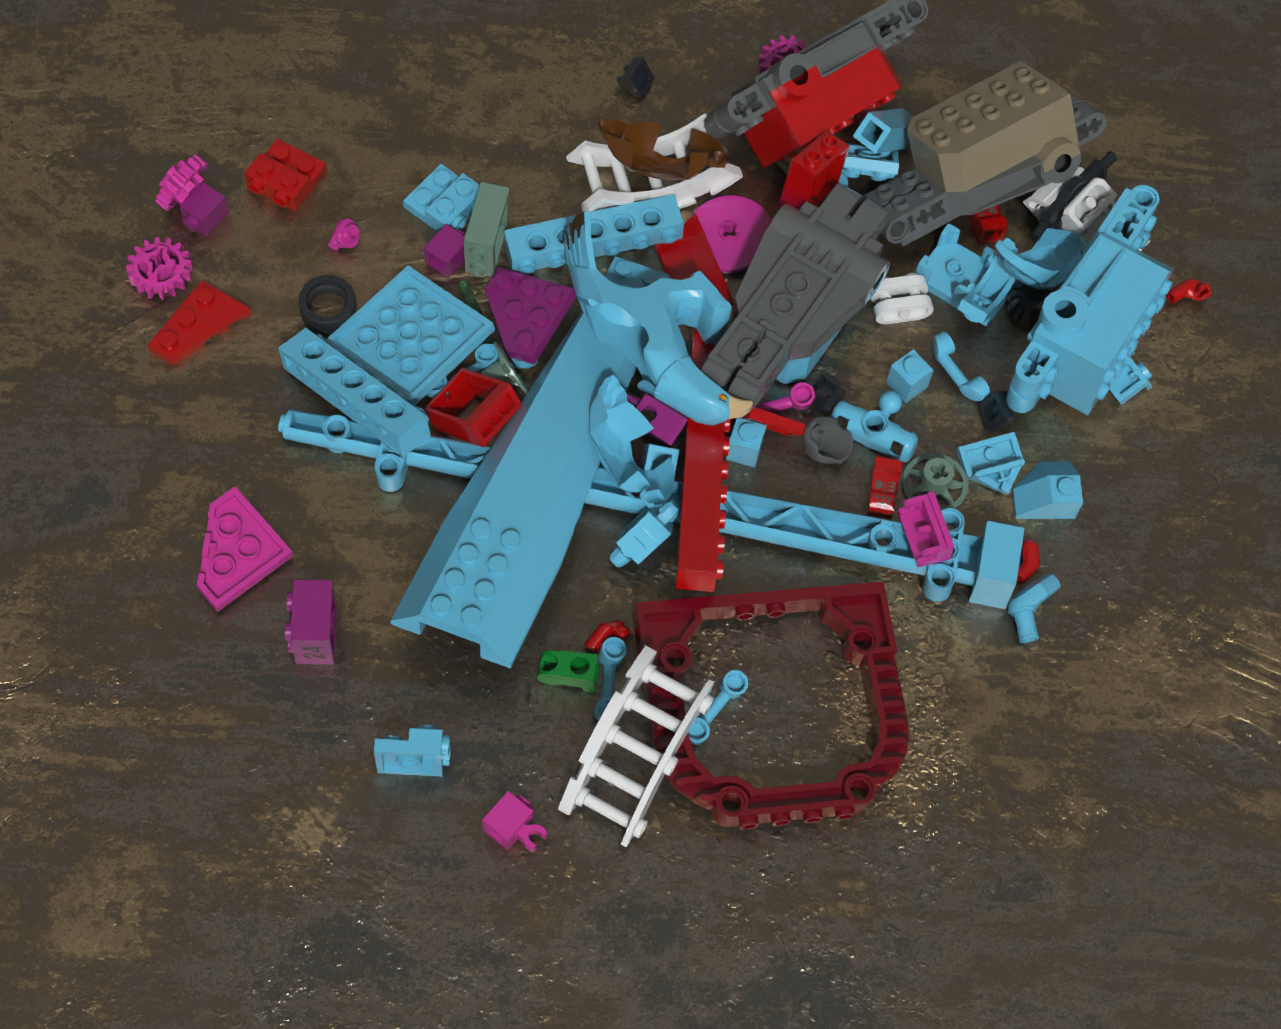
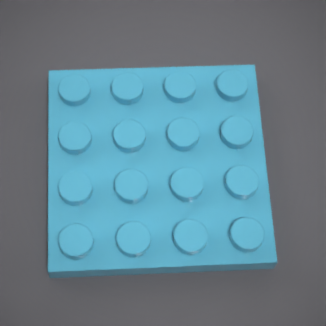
(411, 334)

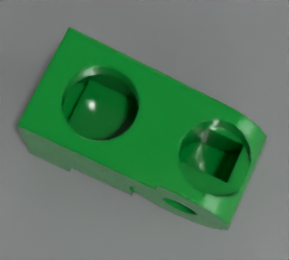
(569, 669)

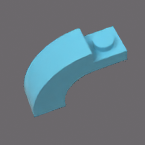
(989, 294)

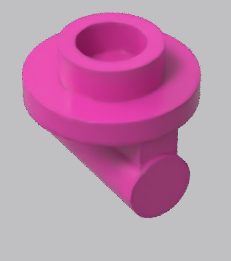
(345, 235)

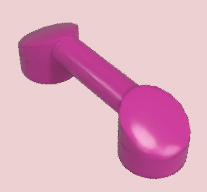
(799, 398)

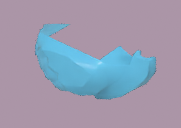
(1047, 261)
(612, 428)

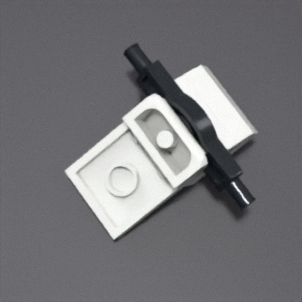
(1075, 204)

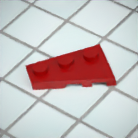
(195, 321)

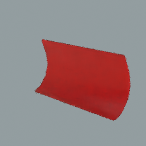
(681, 263)

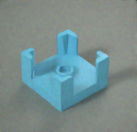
(953, 269)

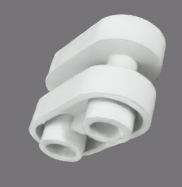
(902, 299)

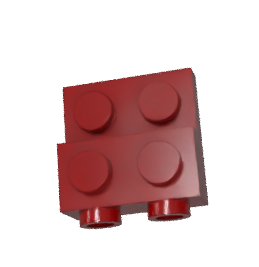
(284, 174)

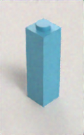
(885, 130)

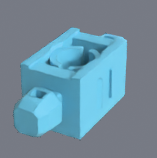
(645, 533)

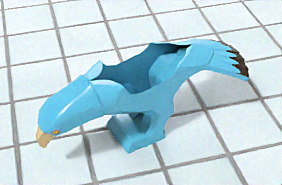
(646, 328)

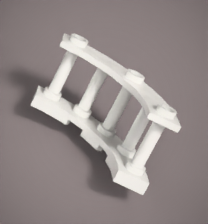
(596, 154)
(608, 732)

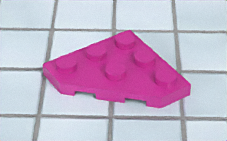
(237, 550)

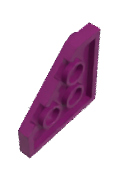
(527, 311)

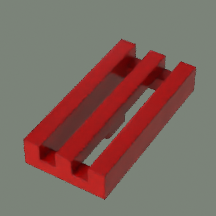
(775, 422)

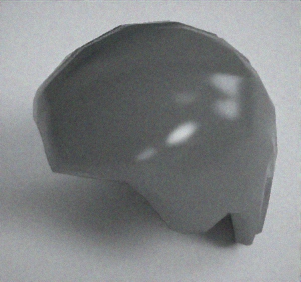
(827, 441)

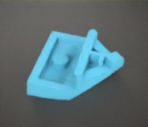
(992, 461)

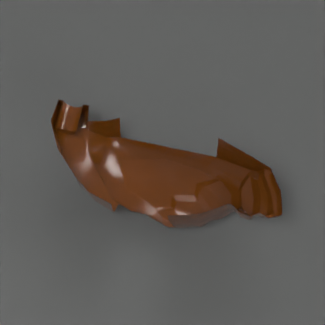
(635, 144)

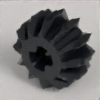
(1026, 302)

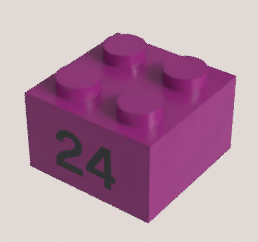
(311, 622)

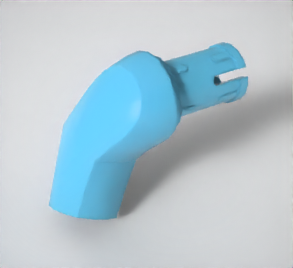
(1025, 603)

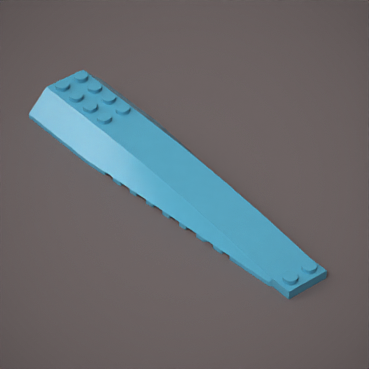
(523, 502)

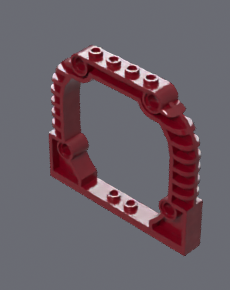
(850, 610)

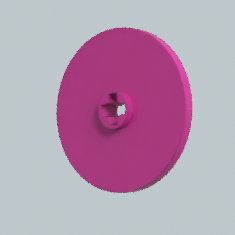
(729, 215)

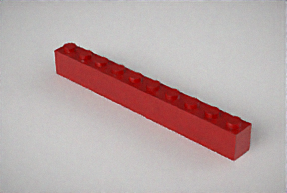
(702, 496)

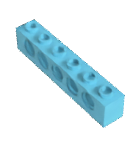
(604, 223)
(355, 392)

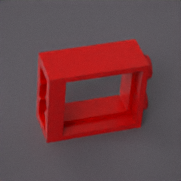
(815, 171)
(486, 419)

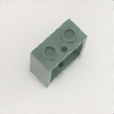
(486, 230)

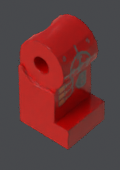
(988, 220)
(883, 487)

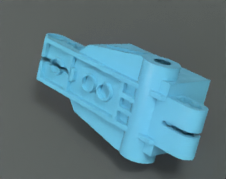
(1096, 312)

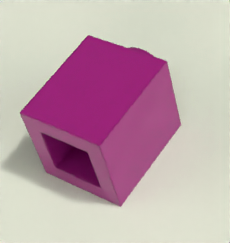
(203, 209)
(445, 251)

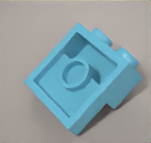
(866, 162)
(443, 199)
(421, 754)

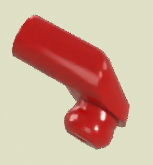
(1189, 289)
(1031, 560)
(604, 631)

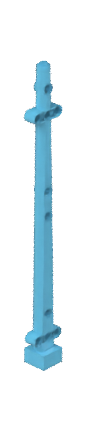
(982, 562)

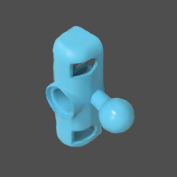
(881, 440)

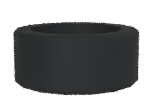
(319, 286)

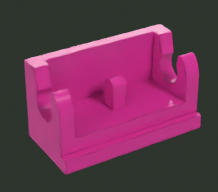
(926, 530)

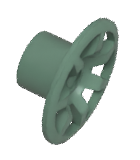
(504, 370)
(936, 477)

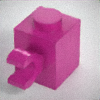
(511, 821)

